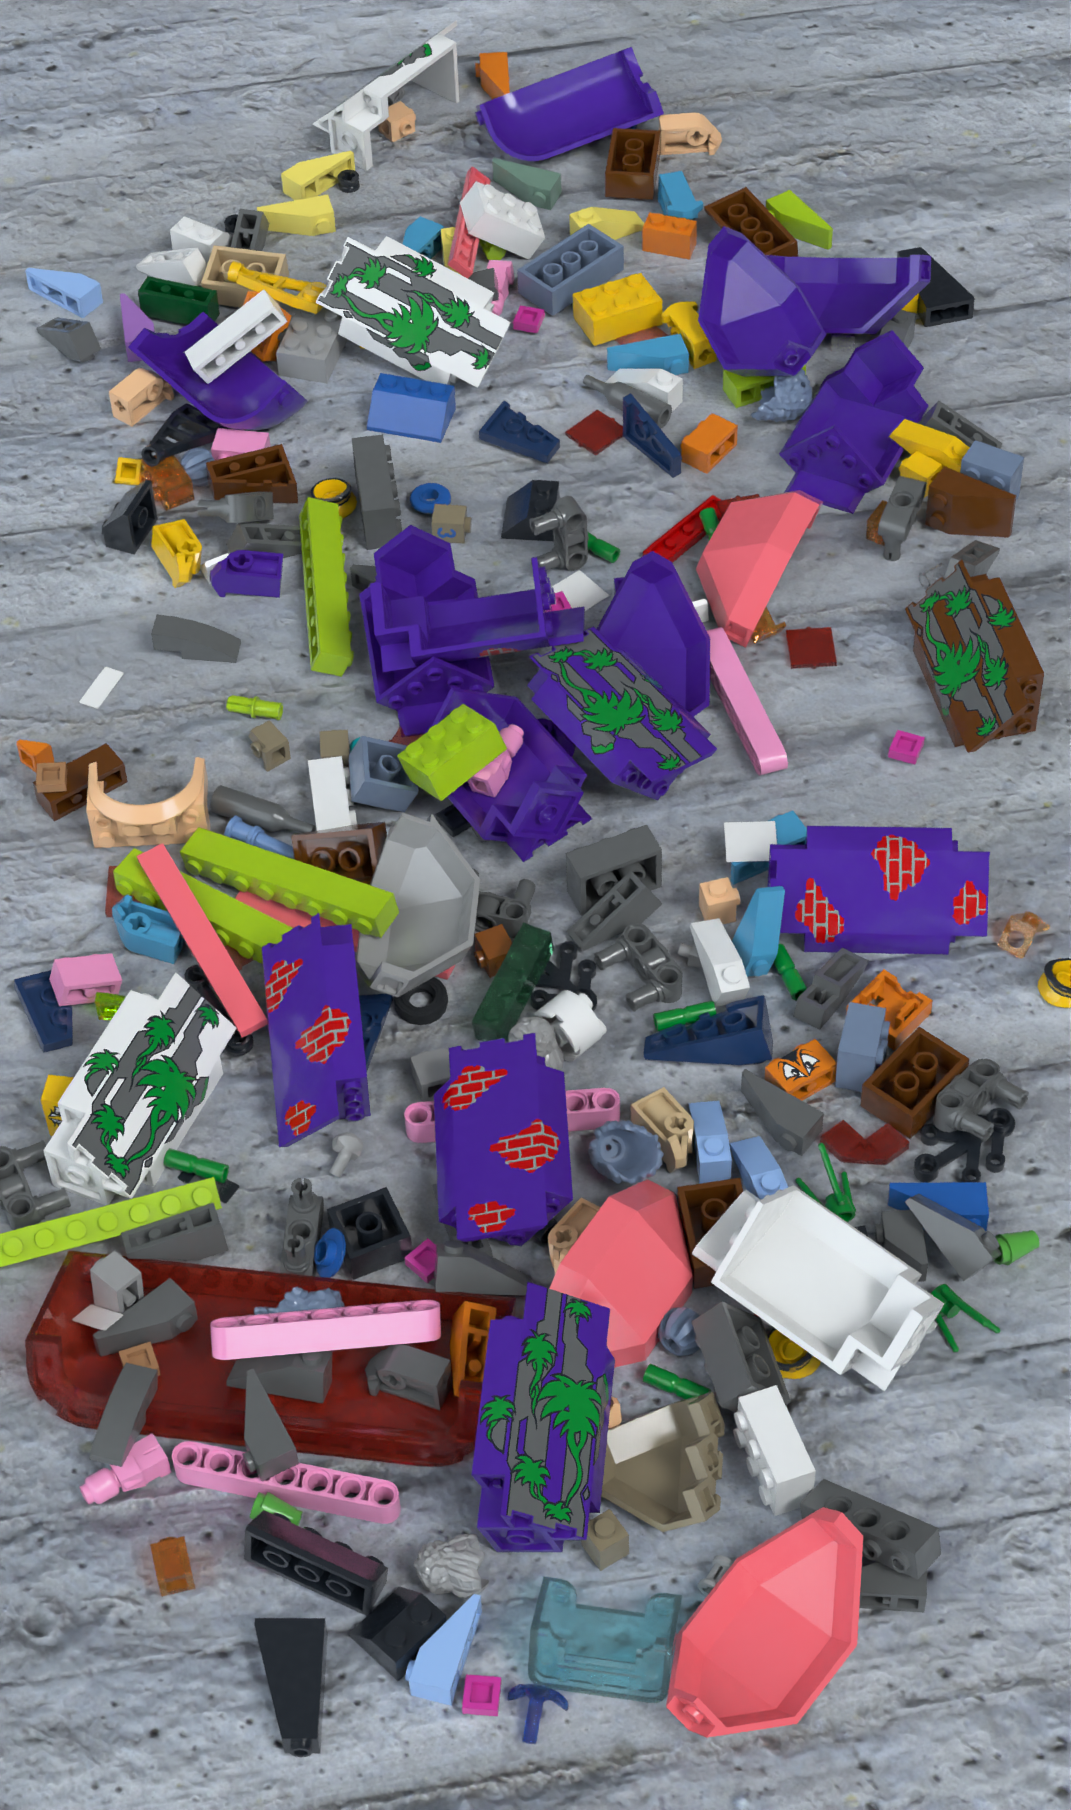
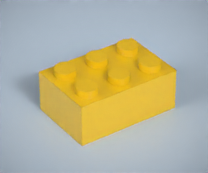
(617, 308)

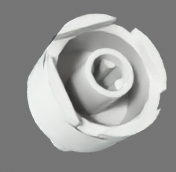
(573, 1023)

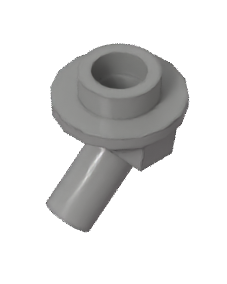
(348, 1147)

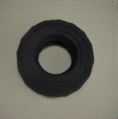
(426, 1014)

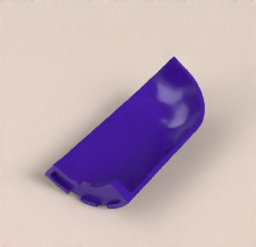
(570, 108)
(240, 398)

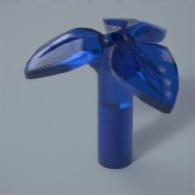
(537, 1696)

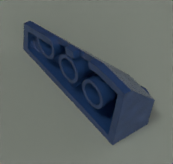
(731, 1037)

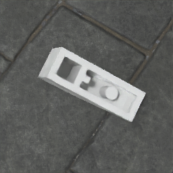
(178, 265)
(653, 382)
(720, 962)

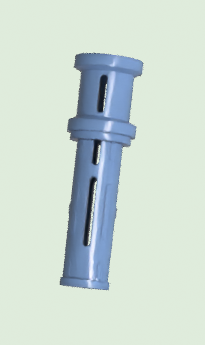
(256, 836)

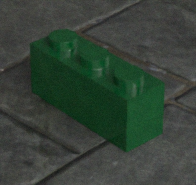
(176, 300)

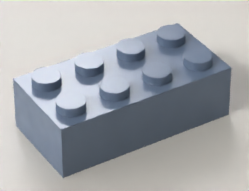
(570, 267)

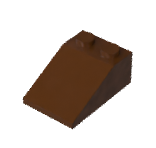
(969, 506)
(343, 850)

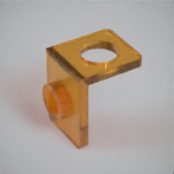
(766, 628)
(1028, 925)

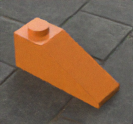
(493, 73)
(469, 1342)

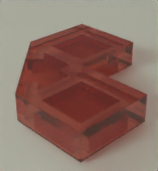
(876, 1149)

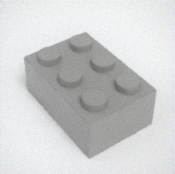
(311, 346)

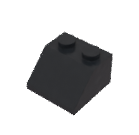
(526, 503)
(131, 519)
(398, 1629)

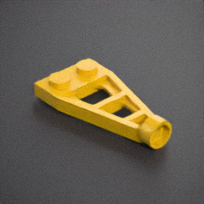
(275, 284)

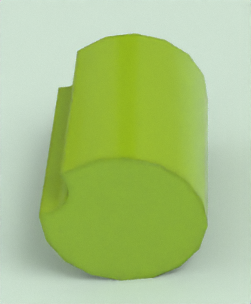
(492, 251)

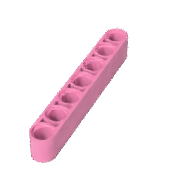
(744, 706)
(588, 1102)
(325, 1329)
(298, 1492)

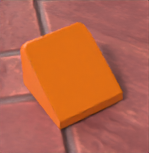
(34, 752)

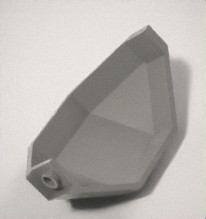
(435, 905)

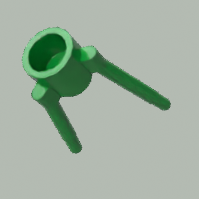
(836, 1202)
(951, 1308)

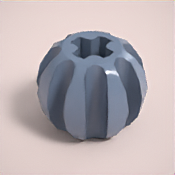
(195, 465)
(677, 1332)

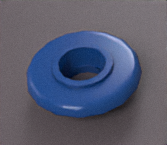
(429, 491)
(330, 1253)

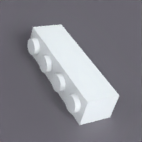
(235, 336)
(330, 794)

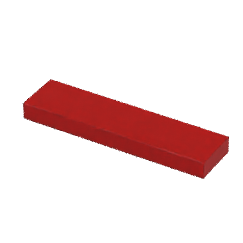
(684, 533)

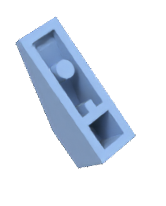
(67, 289)
(710, 1142)
(758, 1167)
(444, 1655)

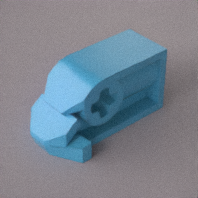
(676, 196)
(147, 930)

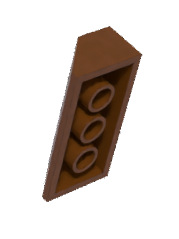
(747, 215)

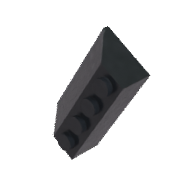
(315, 1561)

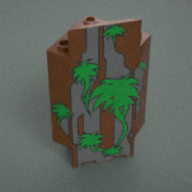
(976, 659)

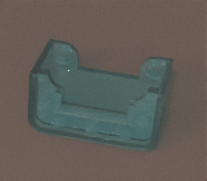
(601, 1647)

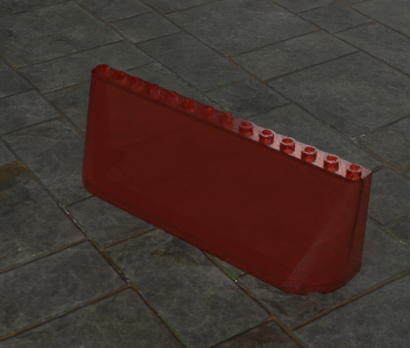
(193, 1384)

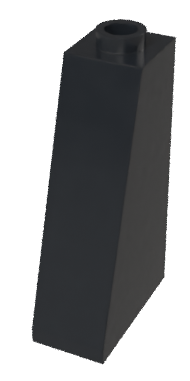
(943, 298)
(295, 1671)

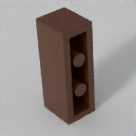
(110, 770)

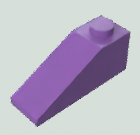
(133, 323)

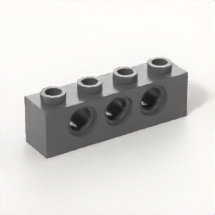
(888, 1534)

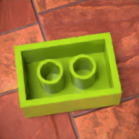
(452, 752)

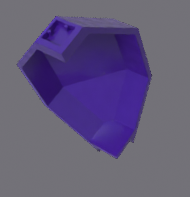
(857, 292)
(754, 311)
(661, 630)

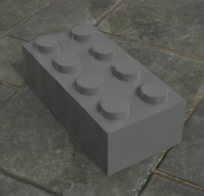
(376, 490)

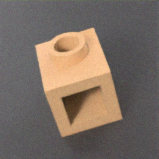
(399, 123)
(718, 900)

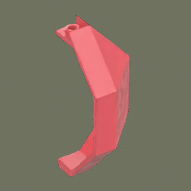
(750, 556)
(632, 1263)
(770, 1630)

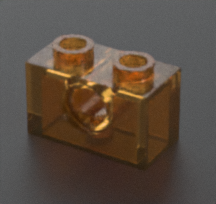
(169, 482)

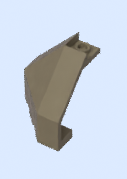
(667, 1464)

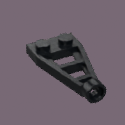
(190, 419)

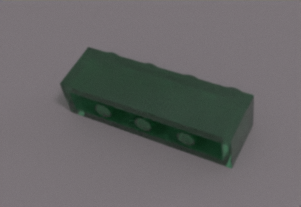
(513, 983)

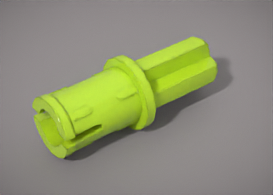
(255, 707)

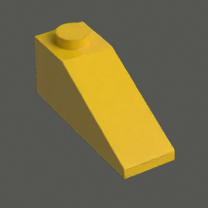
(931, 442)

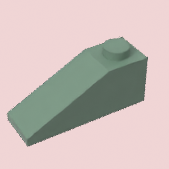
(528, 183)

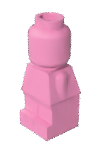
(505, 276)
(493, 776)
(142, 1465)

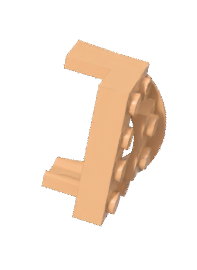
(147, 824)

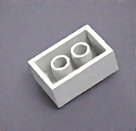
(502, 220)
(773, 1450)

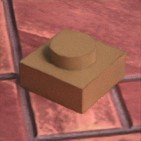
(51, 777)
(140, 1355)

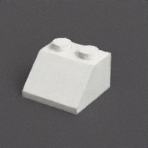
(192, 234)

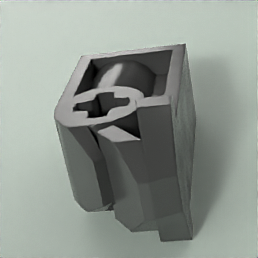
(410, 1375)

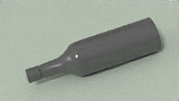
(614, 393)
(255, 811)

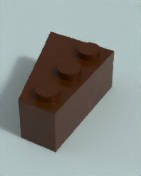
(254, 472)

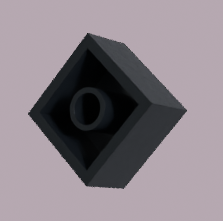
(372, 1232)

